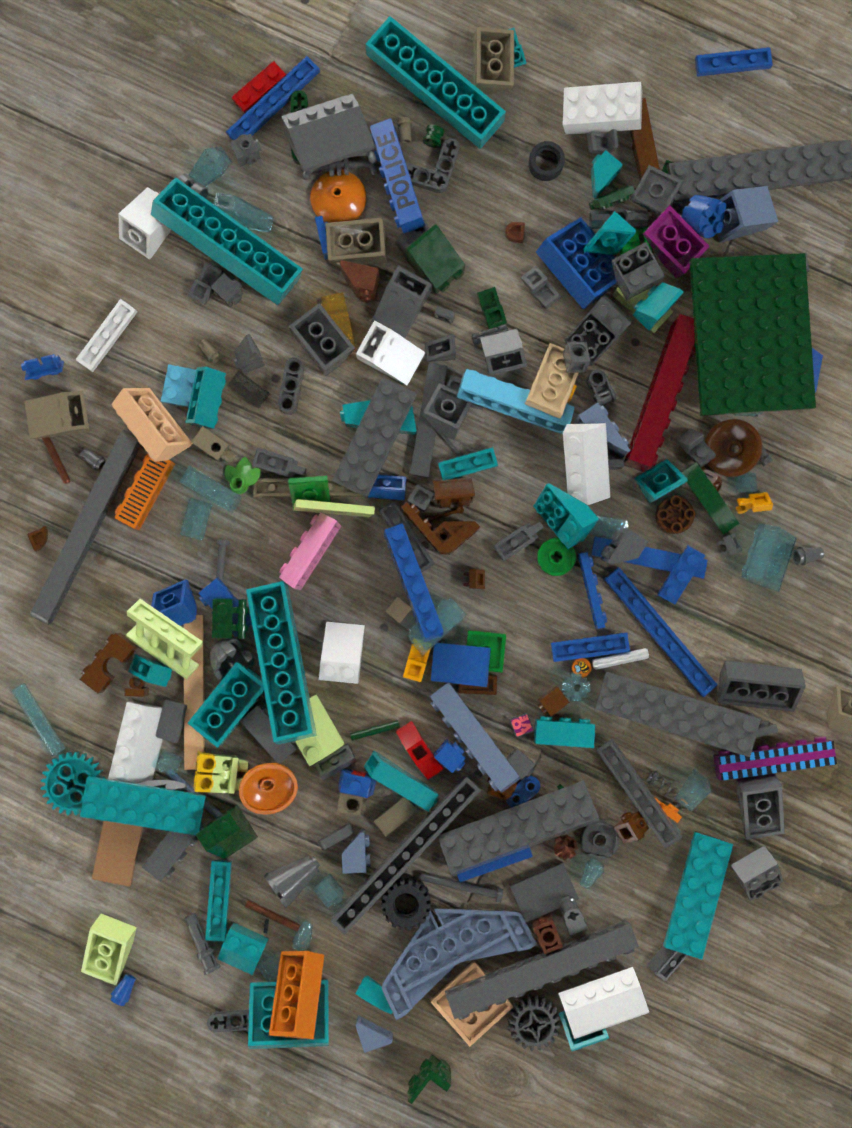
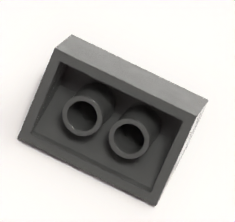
(322, 339)

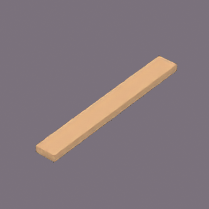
(194, 697)

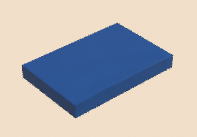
(460, 664)

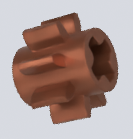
(565, 847)

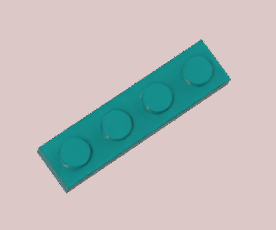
(218, 900)

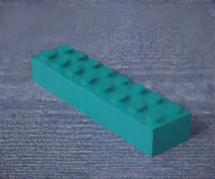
(435, 82)
(226, 241)
(281, 663)

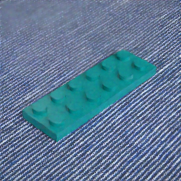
(142, 805)
(698, 895)

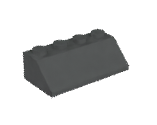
(760, 686)

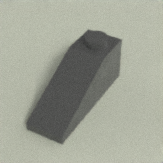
(248, 355)

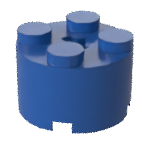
(705, 215)

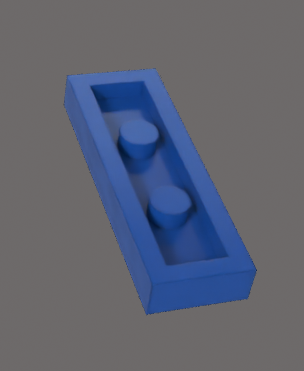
(681, 574)

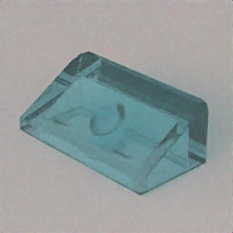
(196, 519)

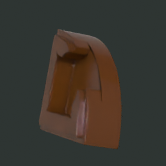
(38, 538)

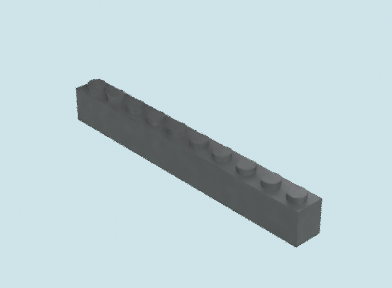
(405, 854)
(541, 969)

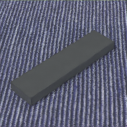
(393, 516)

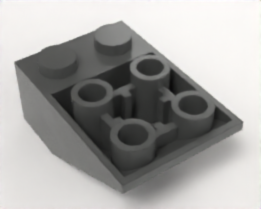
(402, 301)
(600, 328)

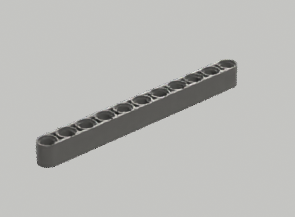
(86, 528)

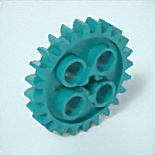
(78, 766)

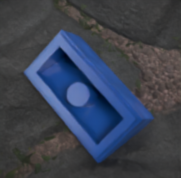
(389, 487)

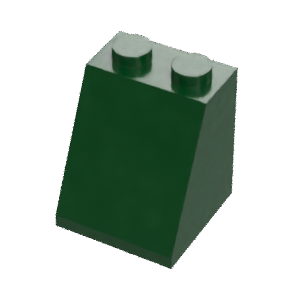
(435, 259)
(227, 833)

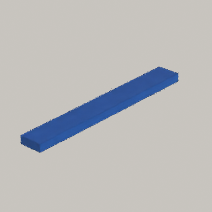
(660, 632)

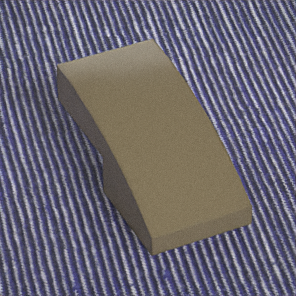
(394, 816)

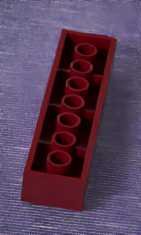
(661, 395)

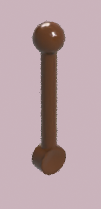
(459, 510)

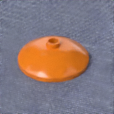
(342, 207)
(269, 796)

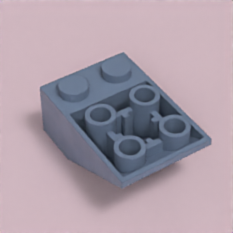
(598, 414)

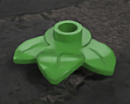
(242, 473)

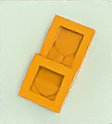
(415, 665)

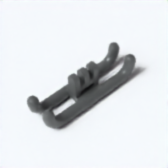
(345, 165)

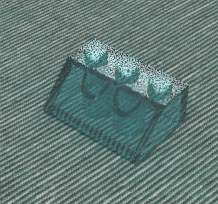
(768, 556)

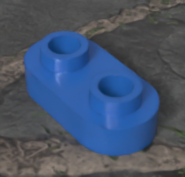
(523, 792)

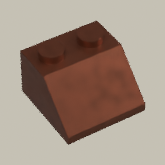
(361, 279)

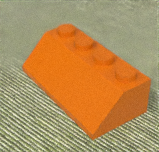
(297, 994)

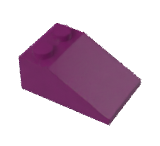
(674, 242)

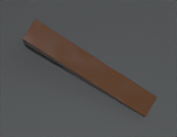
(643, 144)

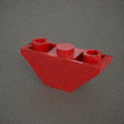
(419, 750)

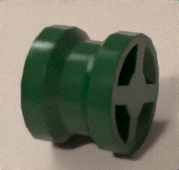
(433, 136)

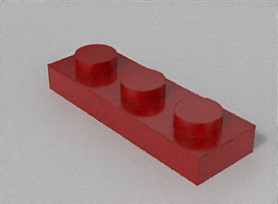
(258, 87)

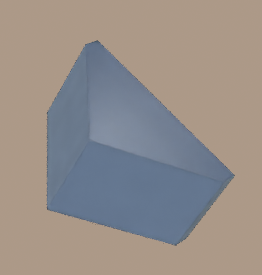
(372, 1035)

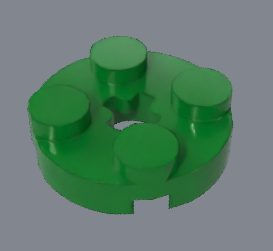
(548, 565)

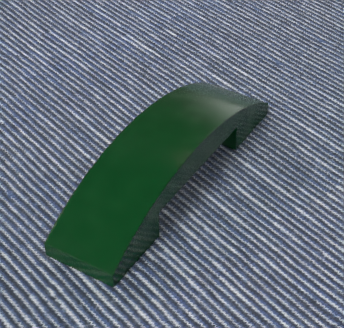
(710, 498)

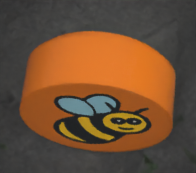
(581, 666)

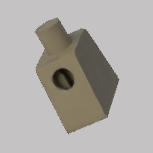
(206, 440)

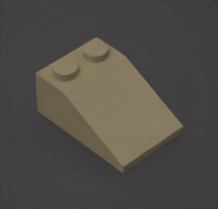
(357, 241)

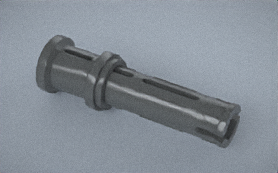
(205, 952)

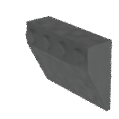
(327, 132)

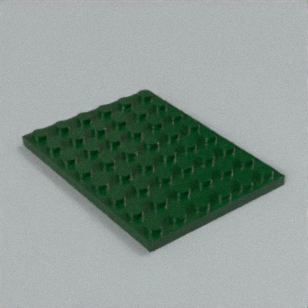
(752, 334)

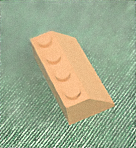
(151, 423)

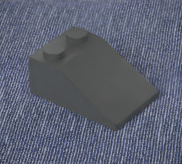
(761, 805)

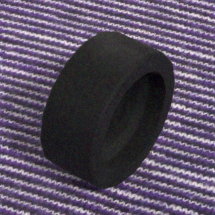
(546, 146)

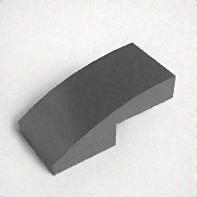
(540, 287)
(201, 288)

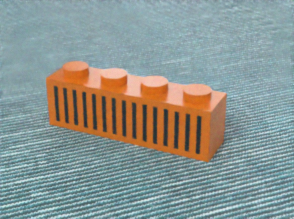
(143, 492)

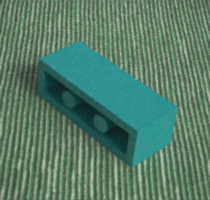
(205, 397)
(564, 732)

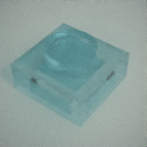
(746, 483)

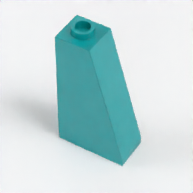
(354, 412)
(400, 781)

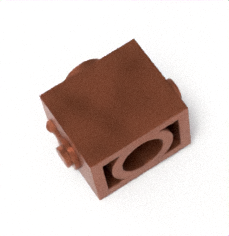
(548, 941)

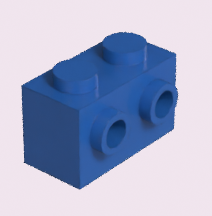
(450, 755)

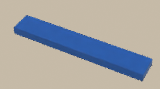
(274, 99)
(650, 558)

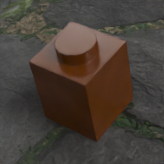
(552, 701)

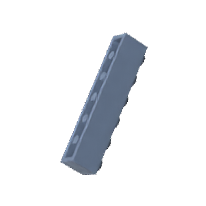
(475, 738)

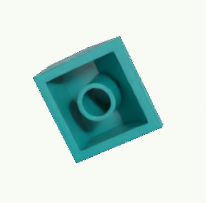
(656, 305)
(242, 948)

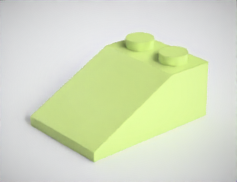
(108, 949)

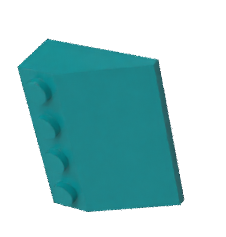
(260, 1013)

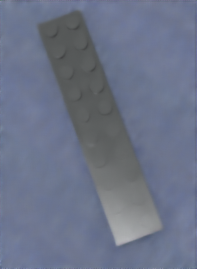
(768, 168)

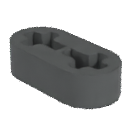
(336, 836)

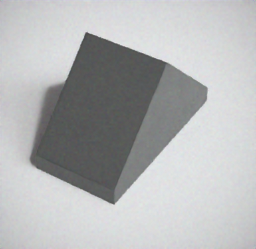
(441, 349)

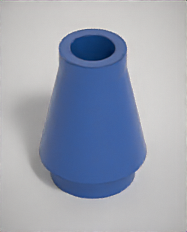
(123, 990)

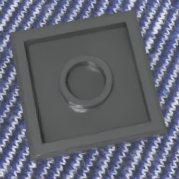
(656, 190)

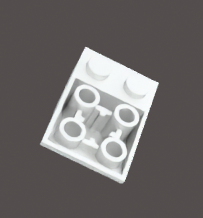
(389, 353)

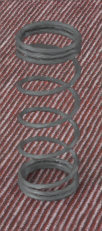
(654, 777)

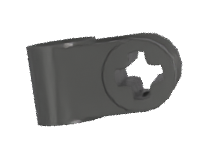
(407, 239)
(601, 389)
(572, 915)

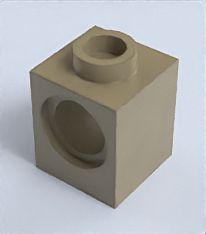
(343, 806)

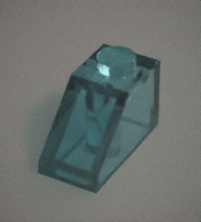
(210, 166)

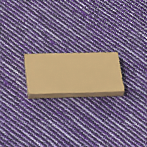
(551, 384)

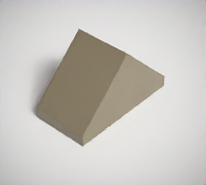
(402, 613)

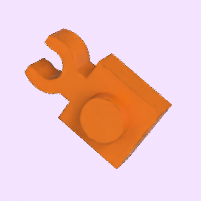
(670, 810)

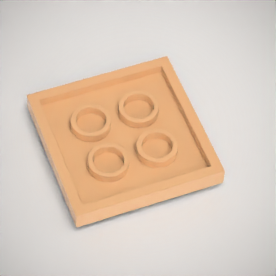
(478, 1022)

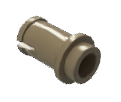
(405, 130)
(212, 354)

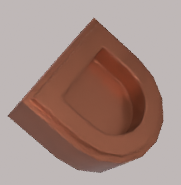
(515, 232)

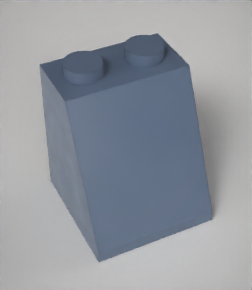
(747, 213)

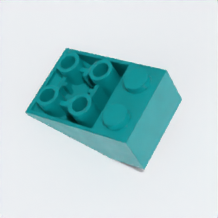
(565, 515)

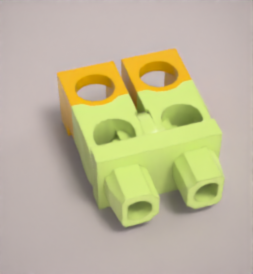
(221, 773)

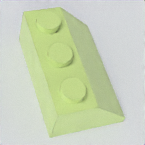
(327, 736)

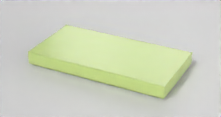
(333, 508)

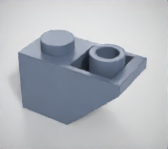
(355, 856)

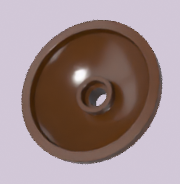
(724, 438)

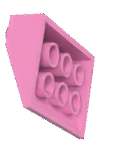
(310, 551)

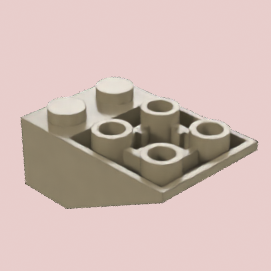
(57, 415)

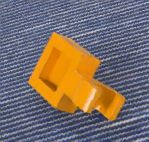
(757, 502)

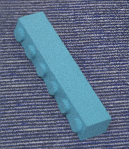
(508, 400)

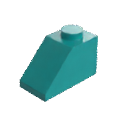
(603, 172)
(150, 670)

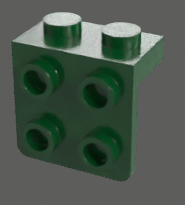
(430, 1069)

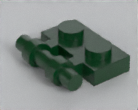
(616, 195)
(223, 618)

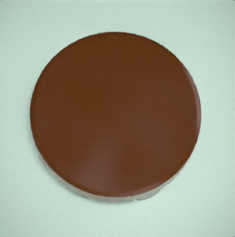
(674, 514)

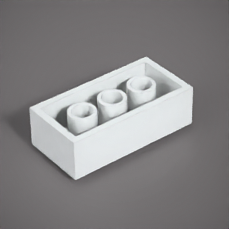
(602, 108)

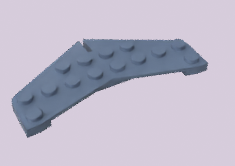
(436, 950)

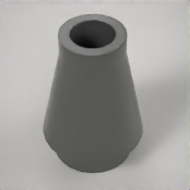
(806, 555)

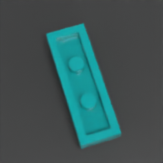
(468, 464)

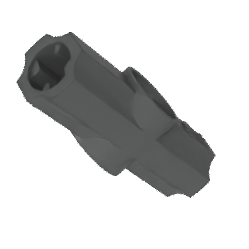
(635, 218)

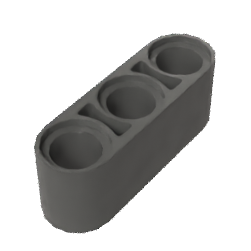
(288, 377)

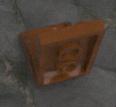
(456, 531)

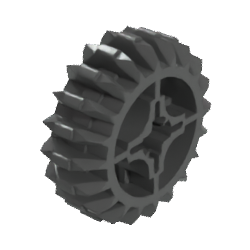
(526, 1023)

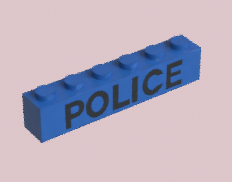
(397, 176)
(413, 583)

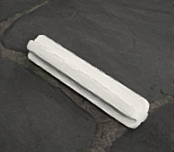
(621, 658)

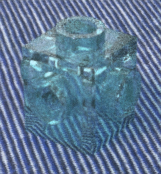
(570, 682)

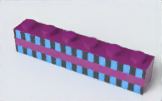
(775, 759)

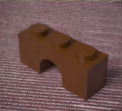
(97, 675)

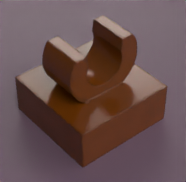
(476, 579)
(136, 691)

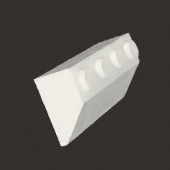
(587, 462)
(137, 744)
(604, 1002)

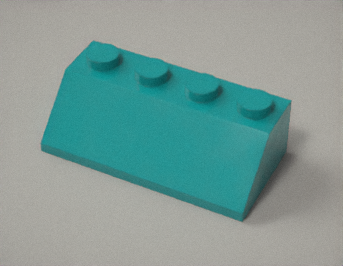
(228, 704)

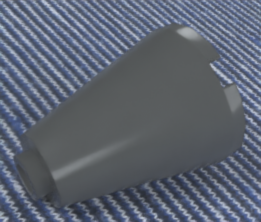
(292, 878)

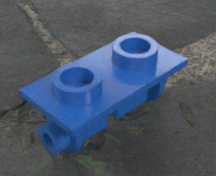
(51, 366)

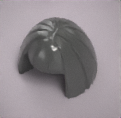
(226, 654)

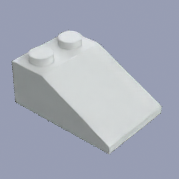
(341, 652)

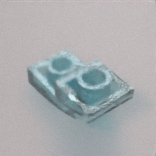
(607, 526)

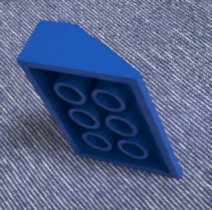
(582, 273)

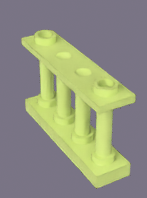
(163, 638)

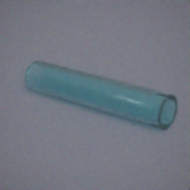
(38, 719)

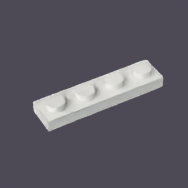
(106, 335)

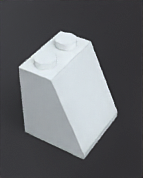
(140, 228)

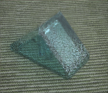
(694, 790)

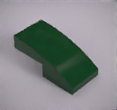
(491, 307)

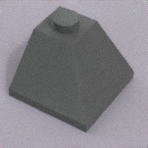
(446, 411)

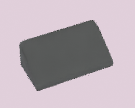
(171, 720)
(666, 962)

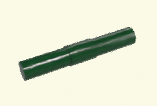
(374, 730)

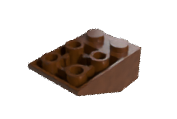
(453, 492)

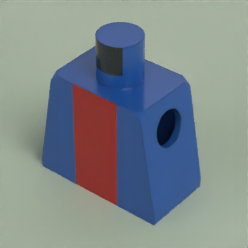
(356, 783)

